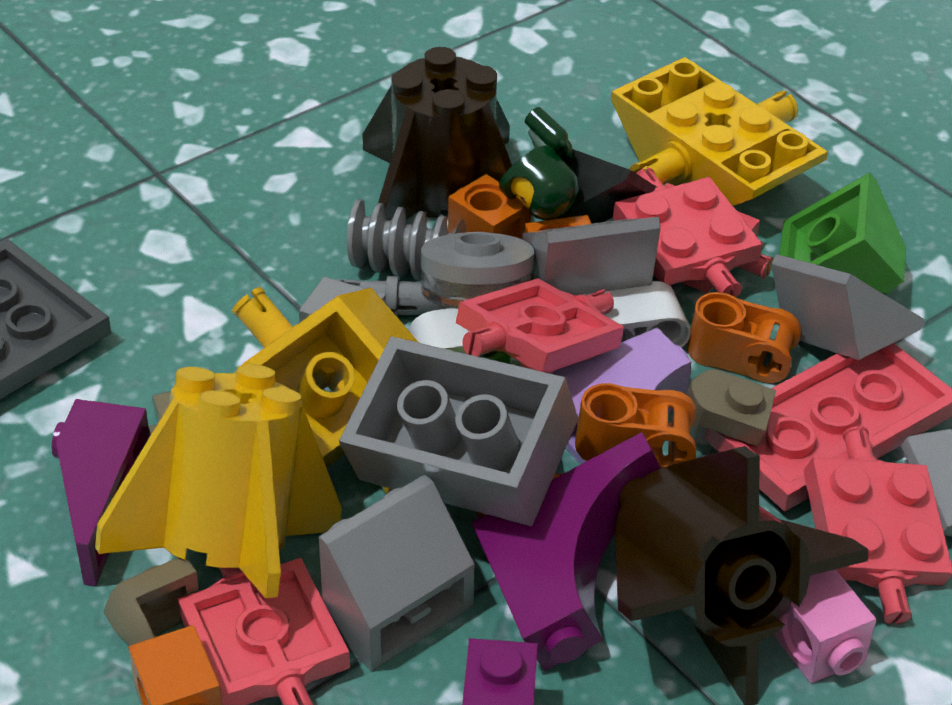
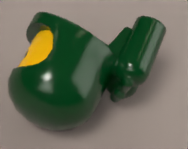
(541, 176)

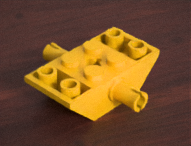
(701, 128)
(327, 349)

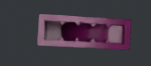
(554, 564)

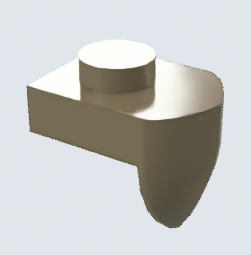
(731, 405)
(149, 600)

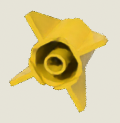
(225, 477)

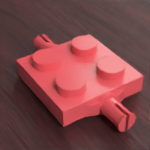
(698, 232)
(540, 325)
(888, 512)
(266, 643)

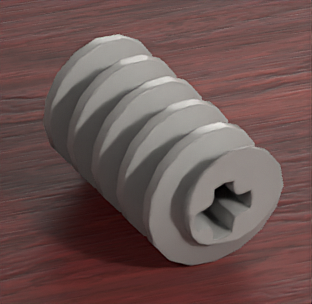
(391, 242)

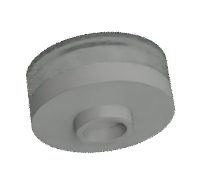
(472, 265)

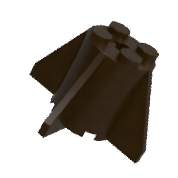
(437, 132)
(708, 550)

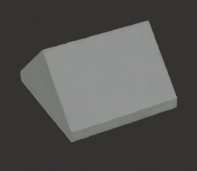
(596, 255)
(840, 309)

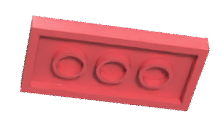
(812, 410)

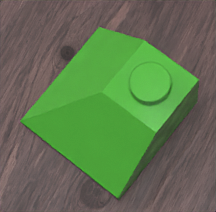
(849, 234)

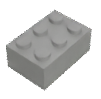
(465, 421)

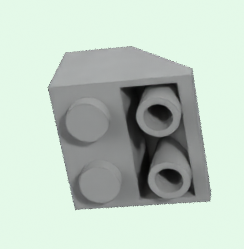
(395, 572)

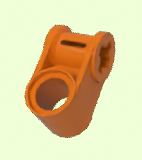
(737, 337)
(617, 413)

